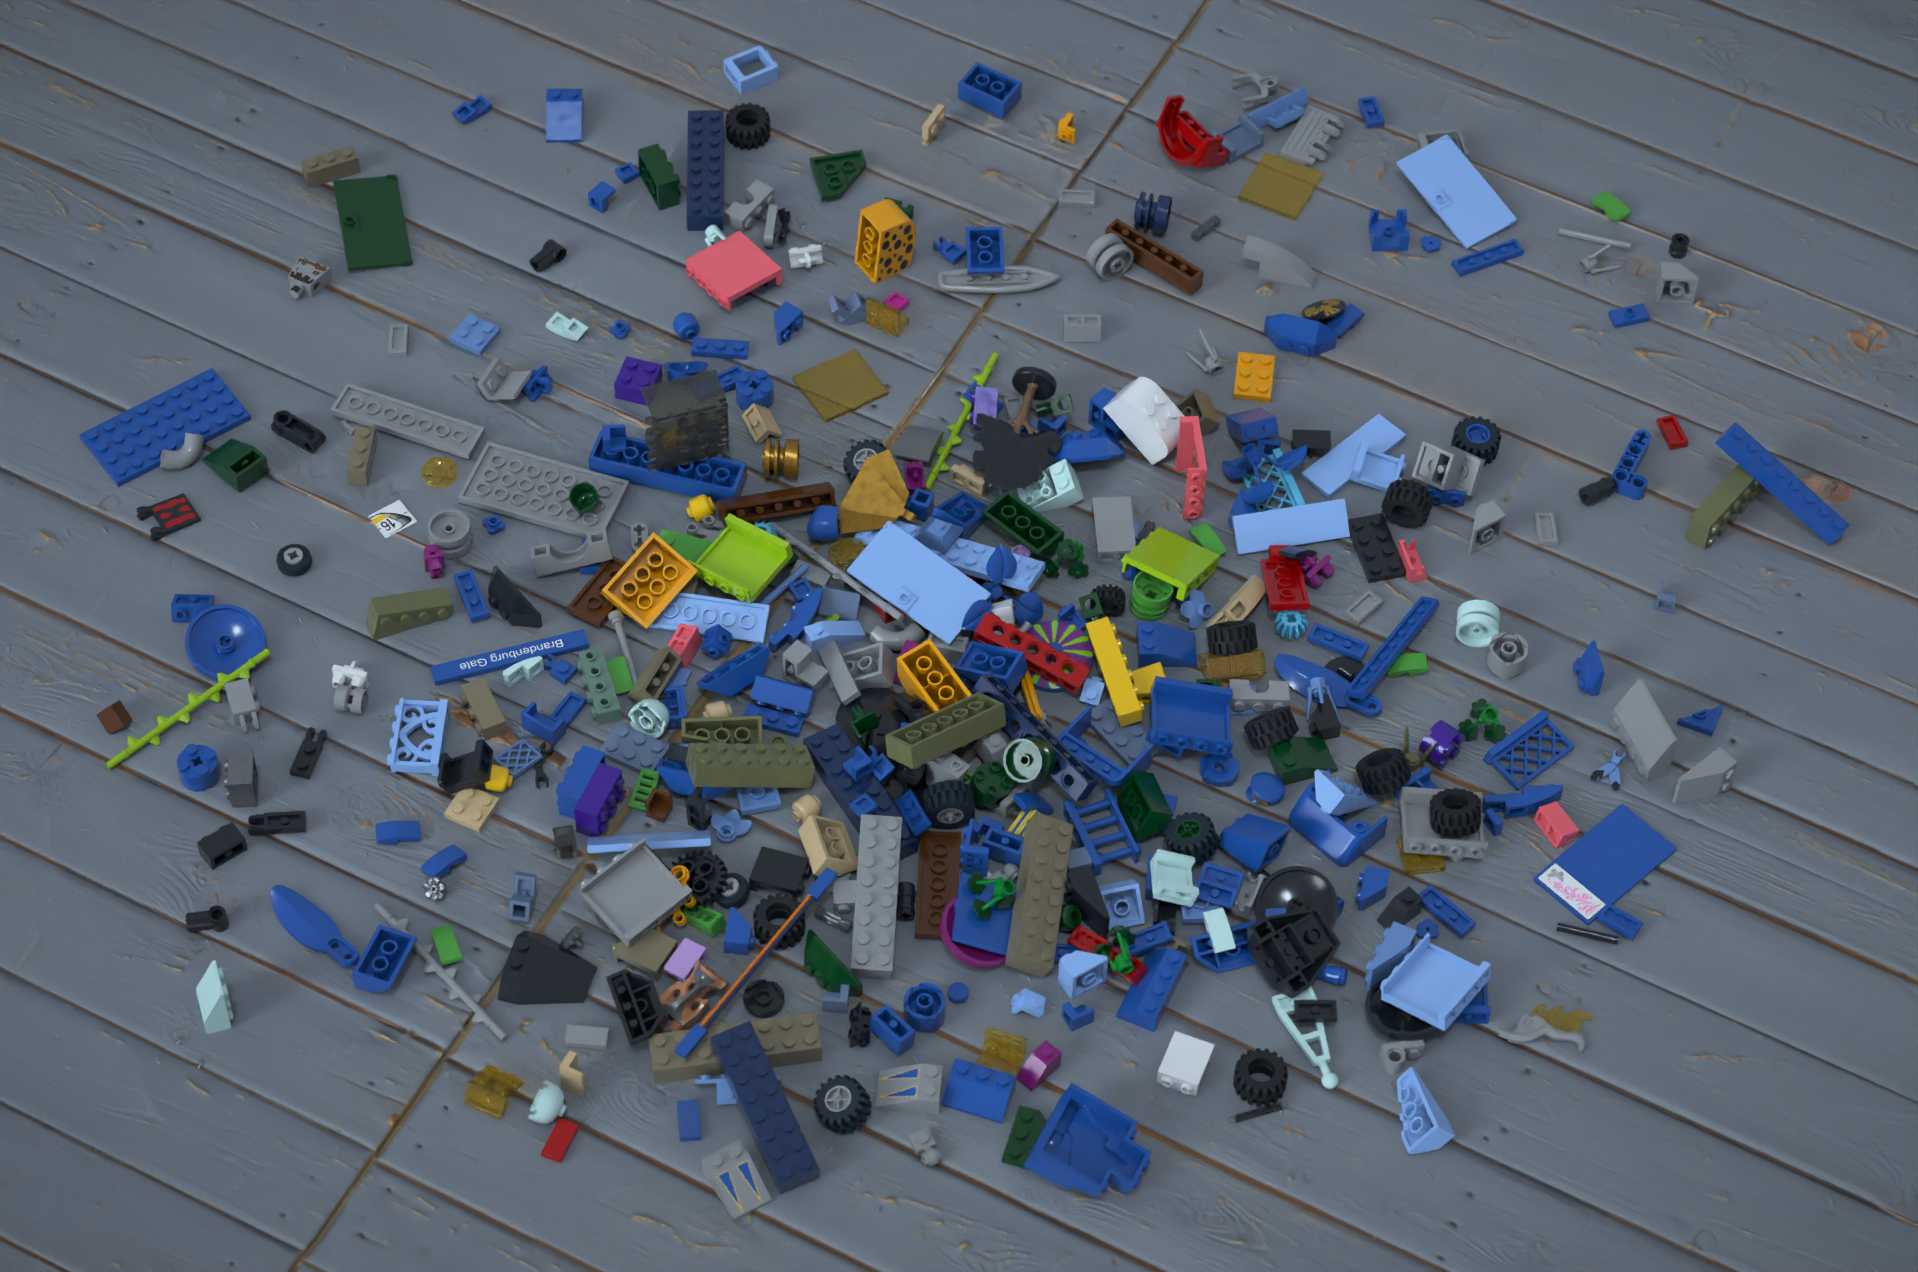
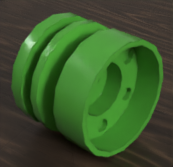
(1150, 597)

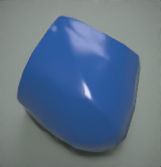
(824, 524)

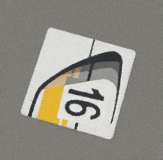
(392, 519)

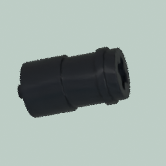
(1597, 490)
(905, 901)

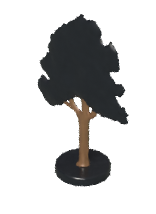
(1008, 456)

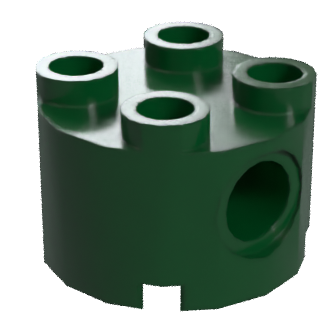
(990, 784)

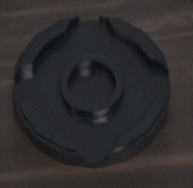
(763, 998)

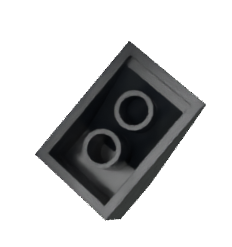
(1085, 894)

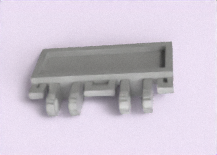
(1311, 137)

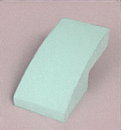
(566, 328)
(527, 668)
(1219, 930)

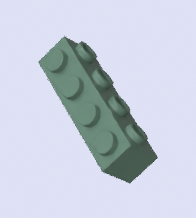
(599, 686)

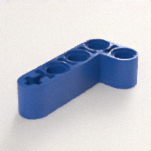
(1624, 476)

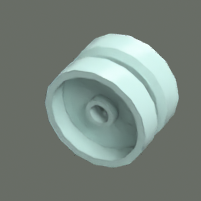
(1477, 623)

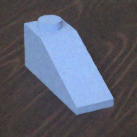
(823, 632)

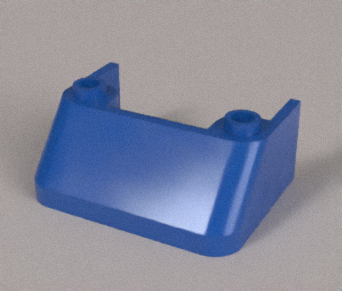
(1095, 761)
(1329, 834)

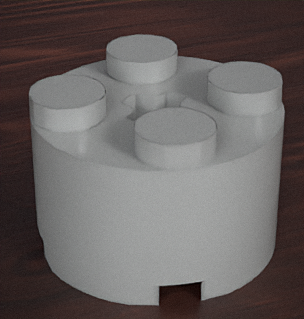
(1507, 655)

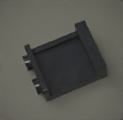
(465, 770)
(780, 872)

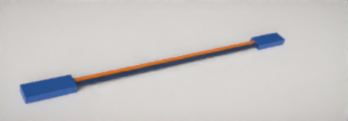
(699, 1031)

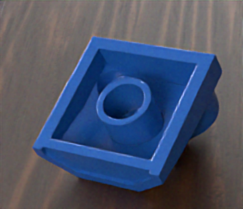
(1589, 670)

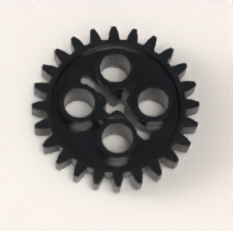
(706, 877)

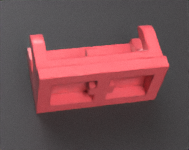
(1414, 569)
(685, 643)
(1555, 824)

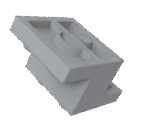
(1448, 468)

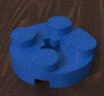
(1219, 777)

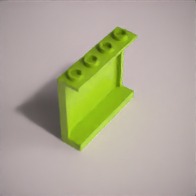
(742, 559)
(1172, 560)

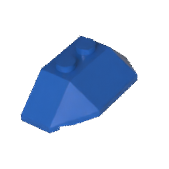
(1299, 335)
(1088, 446)
(737, 672)
(679, 780)
(1227, 959)

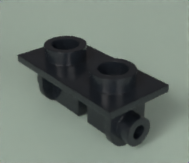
(859, 1017)

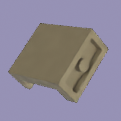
(647, 953)

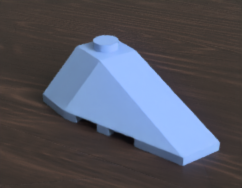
(1338, 796)
(1423, 1120)

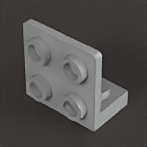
(500, 383)

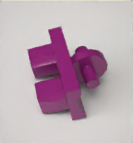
(914, 476)
(433, 561)
(1323, 567)

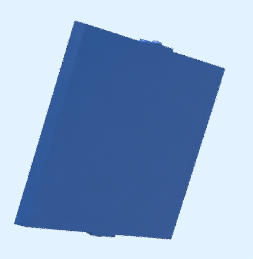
(977, 932)

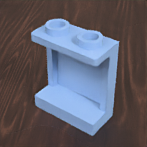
(1376, 468)

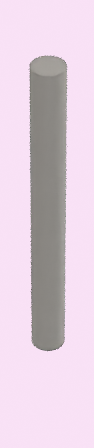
(1594, 238)

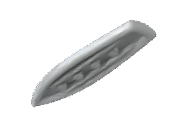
(1013, 280)

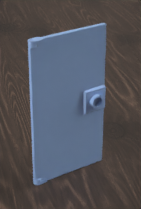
(1457, 192)
(917, 582)

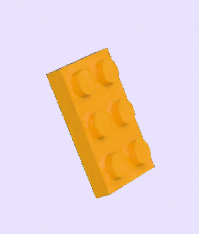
(1254, 377)

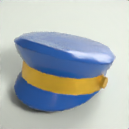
(1265, 789)

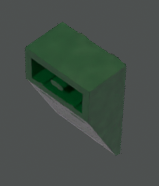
(237, 463)

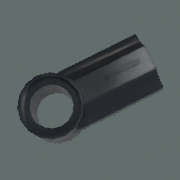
(550, 252)
(207, 920)

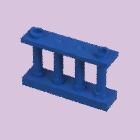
(1080, 831)

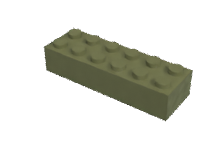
(1721, 507)
(945, 730)
(749, 765)

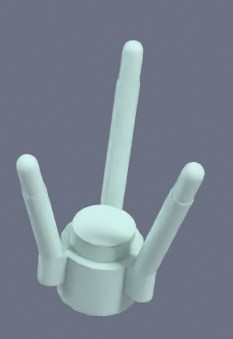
(713, 235)

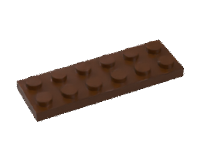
(936, 880)

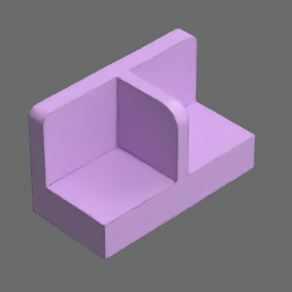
(684, 958)

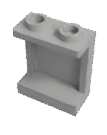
(946, 768)

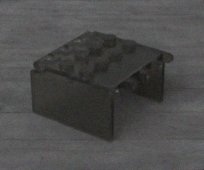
(686, 420)

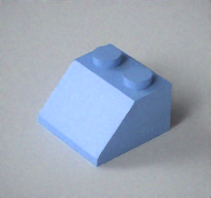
(1123, 903)
(1081, 972)

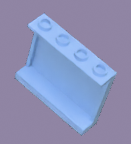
(1434, 984)

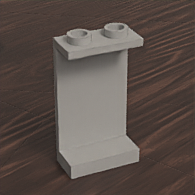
(1113, 528)

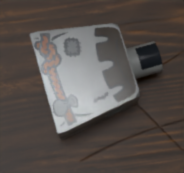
(308, 277)

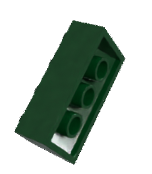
(1024, 524)

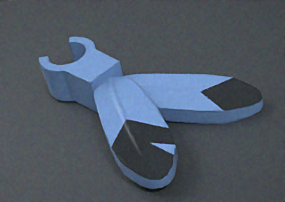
(1610, 769)

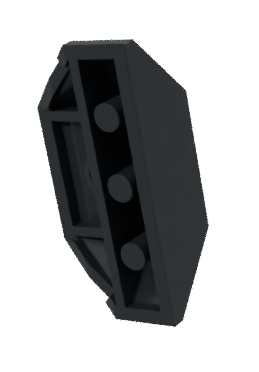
(511, 602)
(636, 1004)

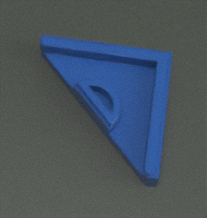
(1702, 721)

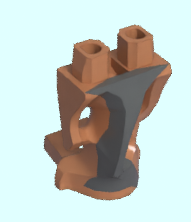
(681, 1008)

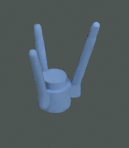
(1319, 689)

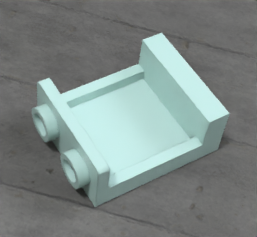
(1173, 878)

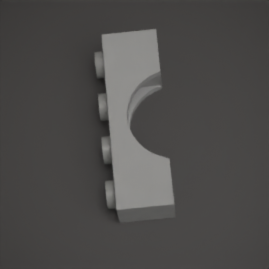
(551, 560)

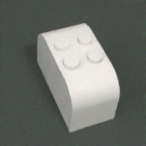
(1146, 418)

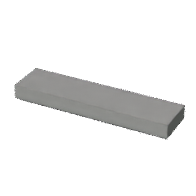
(839, 672)

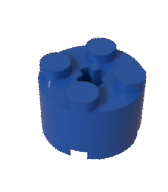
(754, 388)
(198, 767)
(924, 1007)

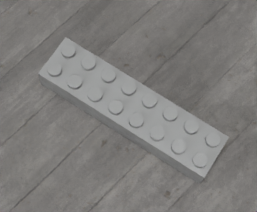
(876, 897)

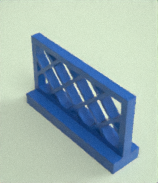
(1522, 735)

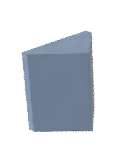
(840, 601)

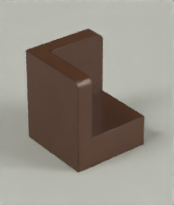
(114, 717)
(659, 805)

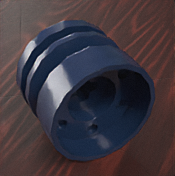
(1153, 212)

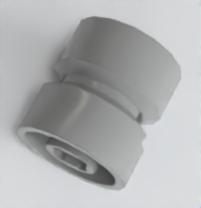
(344, 696)

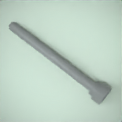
(617, 620)

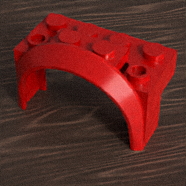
(1173, 121)

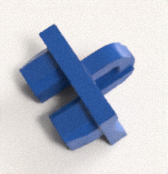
(538, 376)

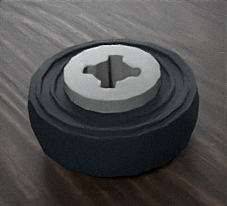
(300, 563)
(738, 895)

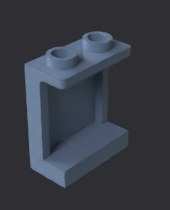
(1240, 138)

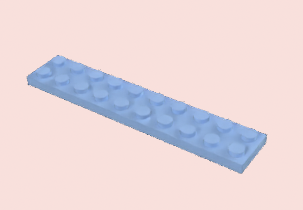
(973, 557)

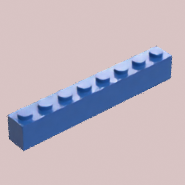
(1782, 483)

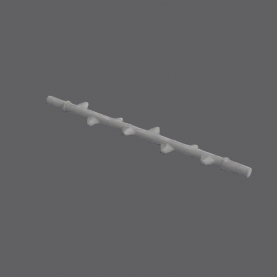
(838, 573)
(447, 975)

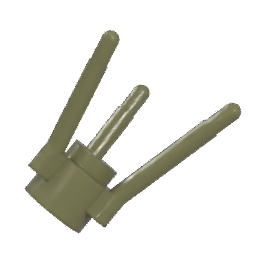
(1412, 758)

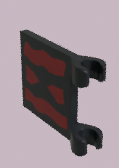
(170, 514)

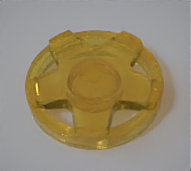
(439, 469)
(845, 551)

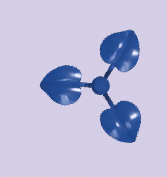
(1252, 457)
(1000, 566)

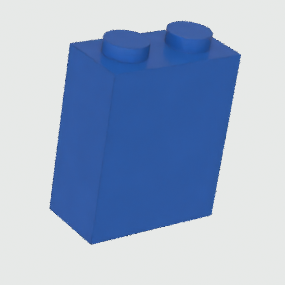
(1252, 425)

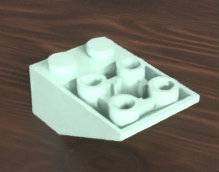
(1054, 489)
(214, 1000)

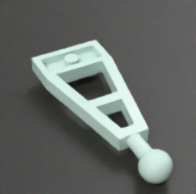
(1284, 1007)

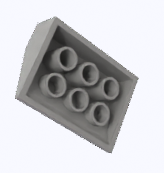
(1644, 732)

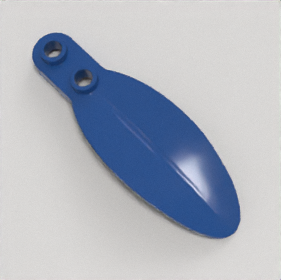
(1301, 671)
(311, 926)

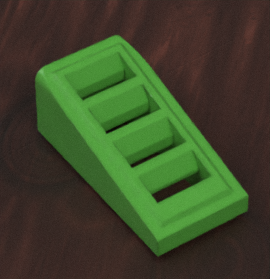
(648, 778)
(714, 925)

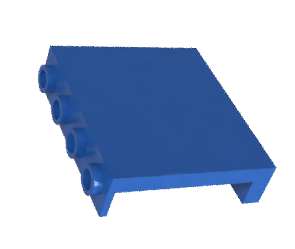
(1191, 715)

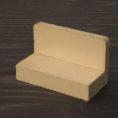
(760, 423)
(968, 479)
(570, 1076)

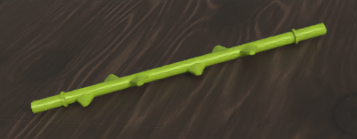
(953, 439)
(183, 714)

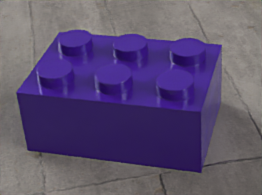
(599, 801)

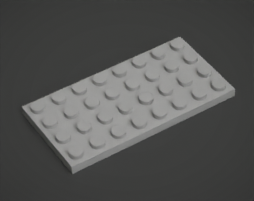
(539, 490)

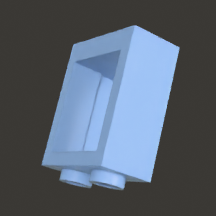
(754, 80)

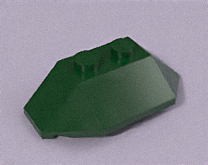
(827, 967)

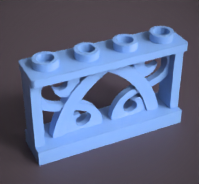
(439, 717)

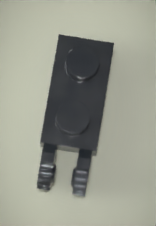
(308, 754)
(277, 823)

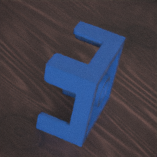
(1388, 233)

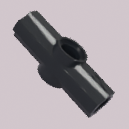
(911, 707)

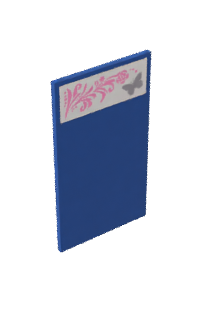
(1604, 864)

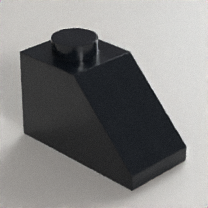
(1325, 721)
(1401, 908)

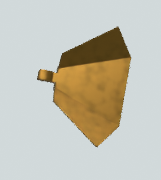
(875, 496)

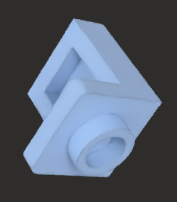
(1092, 691)
(1028, 1002)

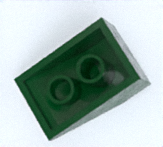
(1299, 758)

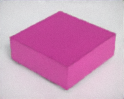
(897, 301)

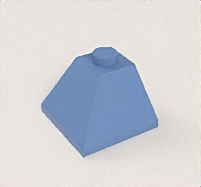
(938, 534)

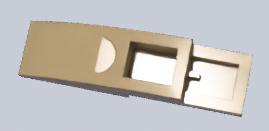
(1241, 602)

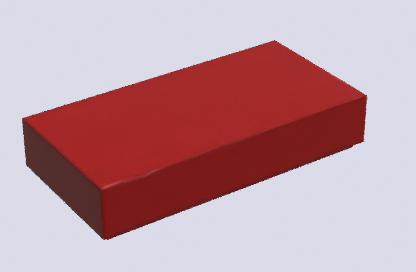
(1672, 432)
(559, 1140)

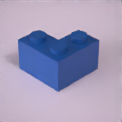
(1099, 418)

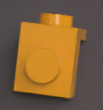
(1065, 128)

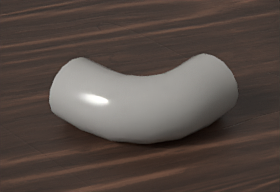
(185, 455)
(896, 640)

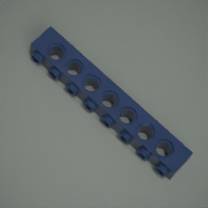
(1030, 726)

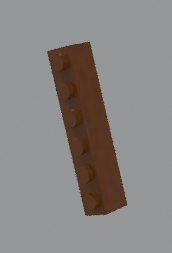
(1158, 258)
(777, 502)

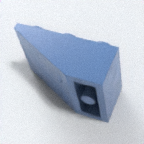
(1396, 944)

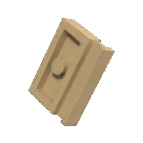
(933, 124)

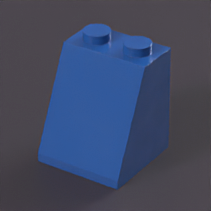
(1254, 840)

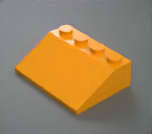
(649, 581)

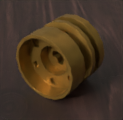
(781, 458)

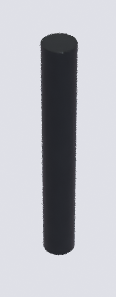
(1587, 933)

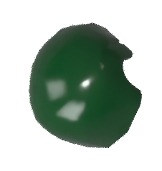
(584, 498)

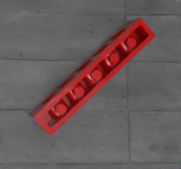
(1053, 672)

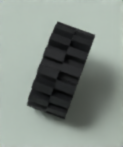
(1111, 599)

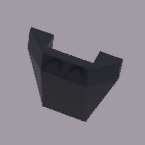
(1292, 949)
(544, 973)

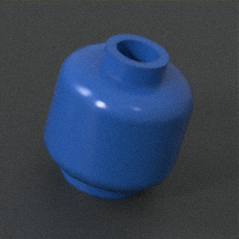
(686, 326)

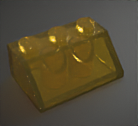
(1233, 666)

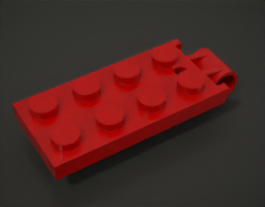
(1284, 581)

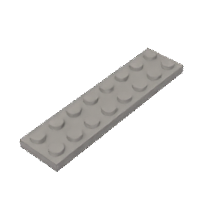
(407, 421)

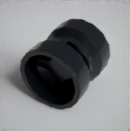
(1679, 245)

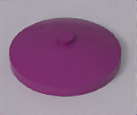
(967, 954)

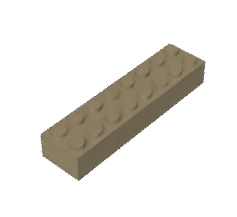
(1039, 895)
(783, 1039)

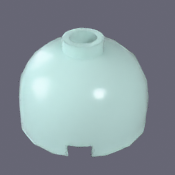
(649, 717)
(547, 1104)

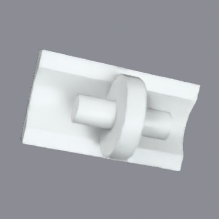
(805, 256)
(350, 675)

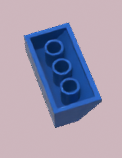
(1149, 999)

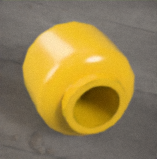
(700, 507)
(499, 779)

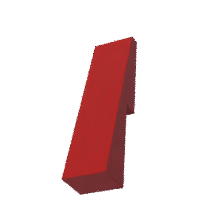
(1087, 942)

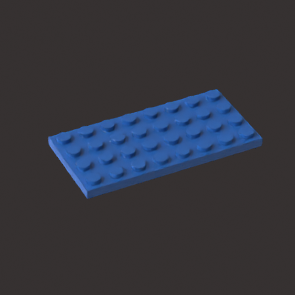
(135, 439)

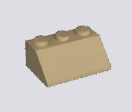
(827, 845)

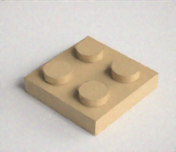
(472, 808)

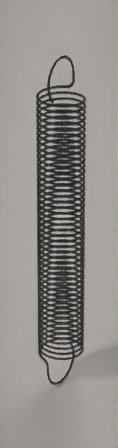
(1262, 1110)

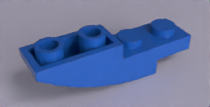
(801, 615)
(1524, 803)

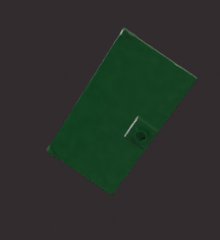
(372, 222)

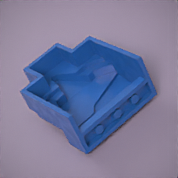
(1088, 1146)

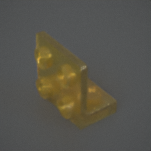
(885, 317)
(1002, 1051)
(490, 1090)

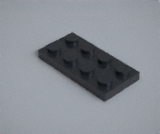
(1376, 548)

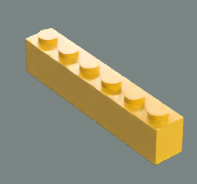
(1114, 671)

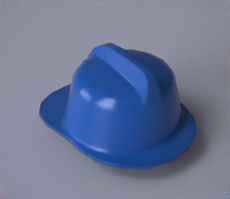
(683, 369)

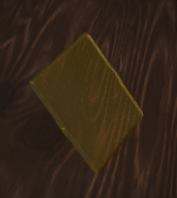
(1280, 186)
(840, 385)

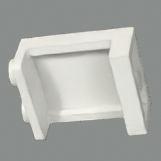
(1185, 1063)

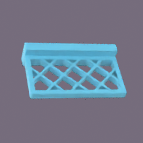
(1285, 478)

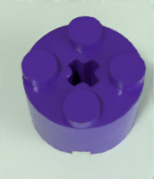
(1446, 742)

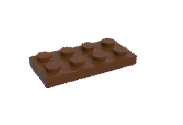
(589, 602)

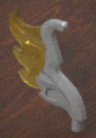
(1548, 1023)

